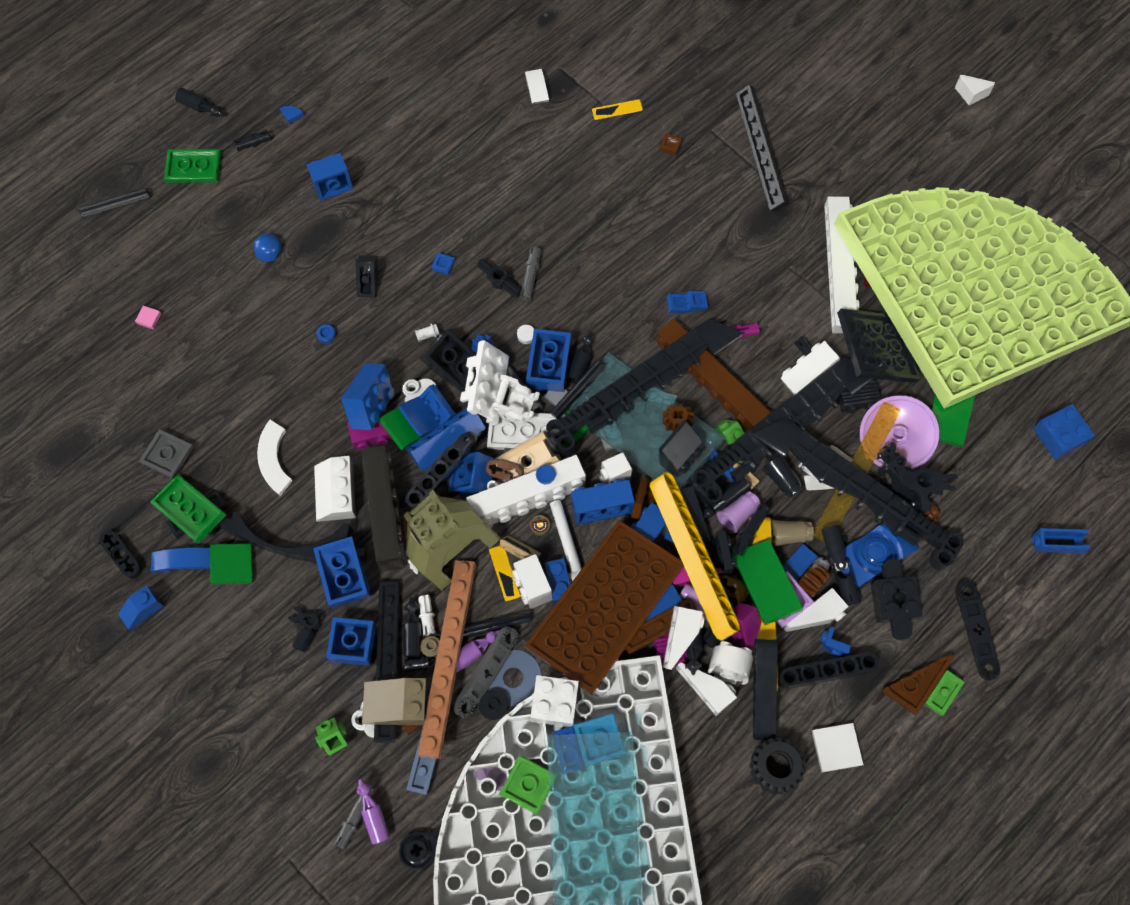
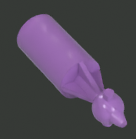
(474, 650)
(372, 815)

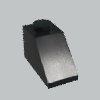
(366, 276)

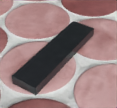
(695, 511)

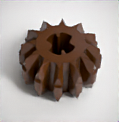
(675, 415)
(814, 580)

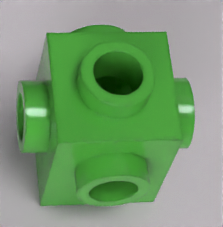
(331, 736)

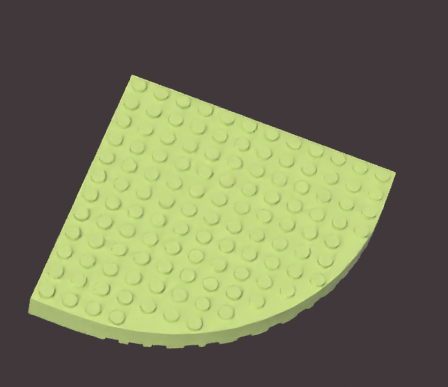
(980, 285)

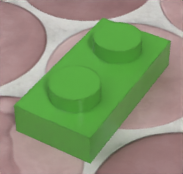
(944, 693)

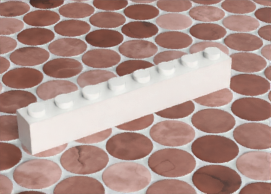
(840, 263)

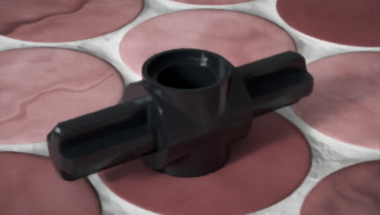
(496, 271)

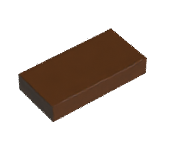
(640, 498)

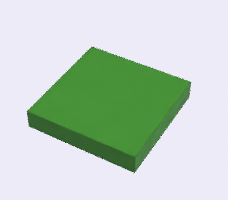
(526, 785)

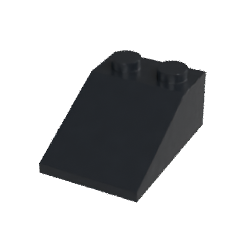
(448, 359)

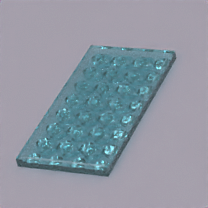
(641, 430)
(594, 819)

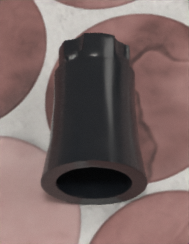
(783, 476)

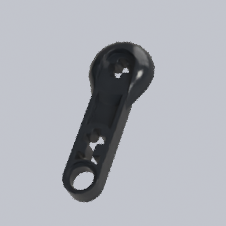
(427, 855)

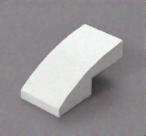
(536, 86)

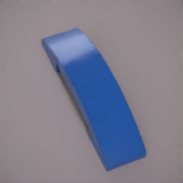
(180, 559)

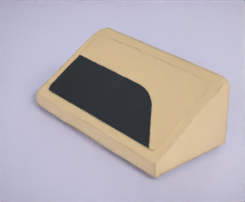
(517, 548)

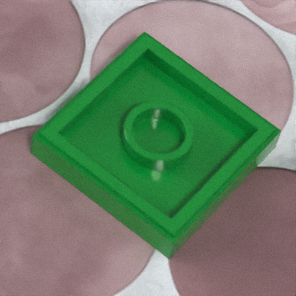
(399, 428)
(230, 564)

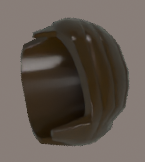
(734, 589)

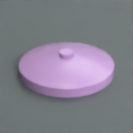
(913, 431)

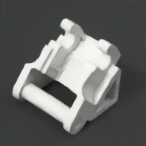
(518, 402)

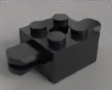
(896, 599)

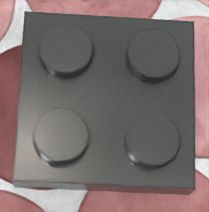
(166, 454)

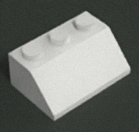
(335, 489)

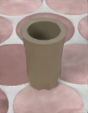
(791, 532)

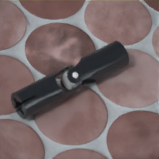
(836, 550)

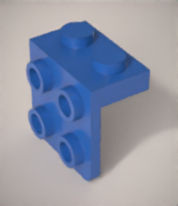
(427, 411)

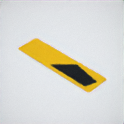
(617, 109)
(504, 573)

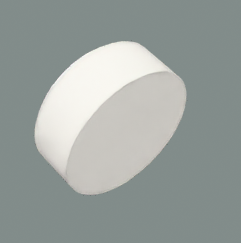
(525, 334)

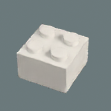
(533, 582)
(554, 701)

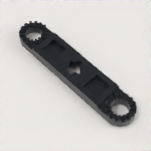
(982, 644)

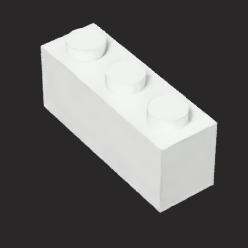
(809, 367)

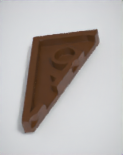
(915, 689)

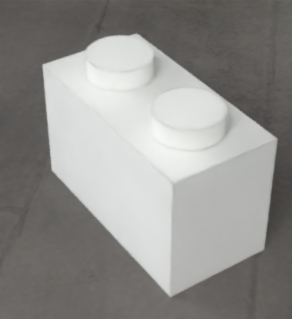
(615, 468)

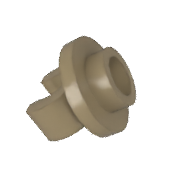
(430, 646)

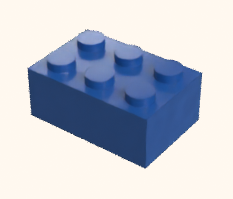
(548, 360)
(367, 396)
(602, 501)

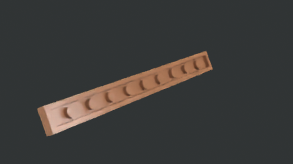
(447, 660)

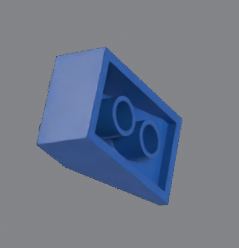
(342, 573)

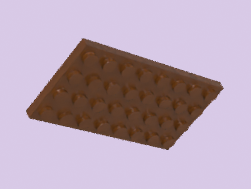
(604, 607)

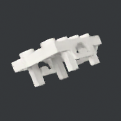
(489, 365)

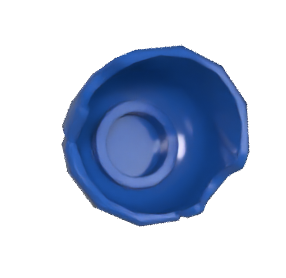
(267, 247)

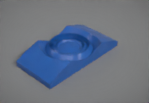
(873, 550)

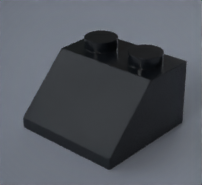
(680, 449)

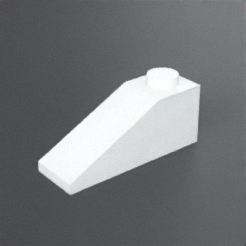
(821, 612)
(683, 630)
(710, 689)

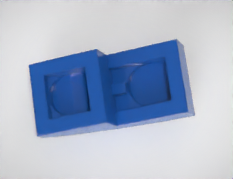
(688, 302)

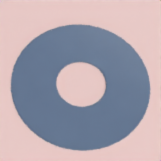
(529, 668)

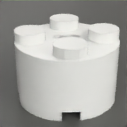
(731, 663)

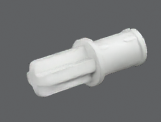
(426, 615)

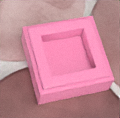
(148, 317)

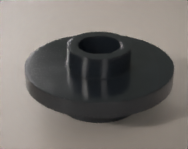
(493, 705)

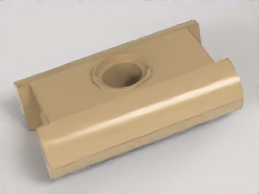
(536, 448)

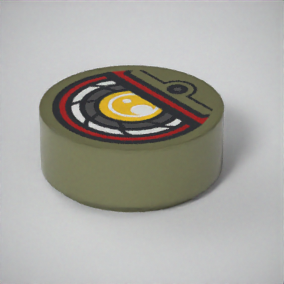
(540, 525)

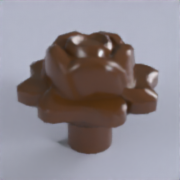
(933, 513)

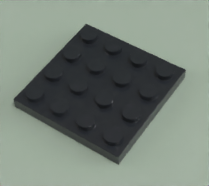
(877, 347)

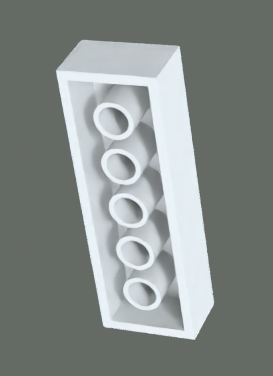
(526, 493)

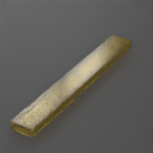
(863, 460)

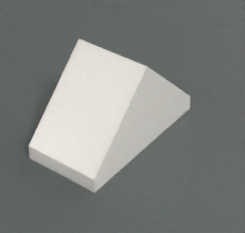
(973, 89)

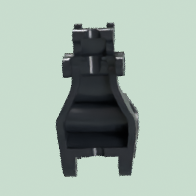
(914, 485)

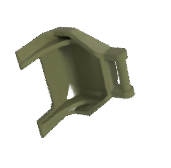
(439, 531)

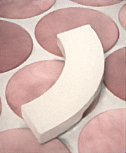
(268, 457)

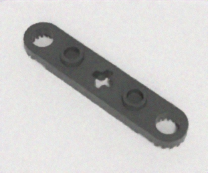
(479, 681)

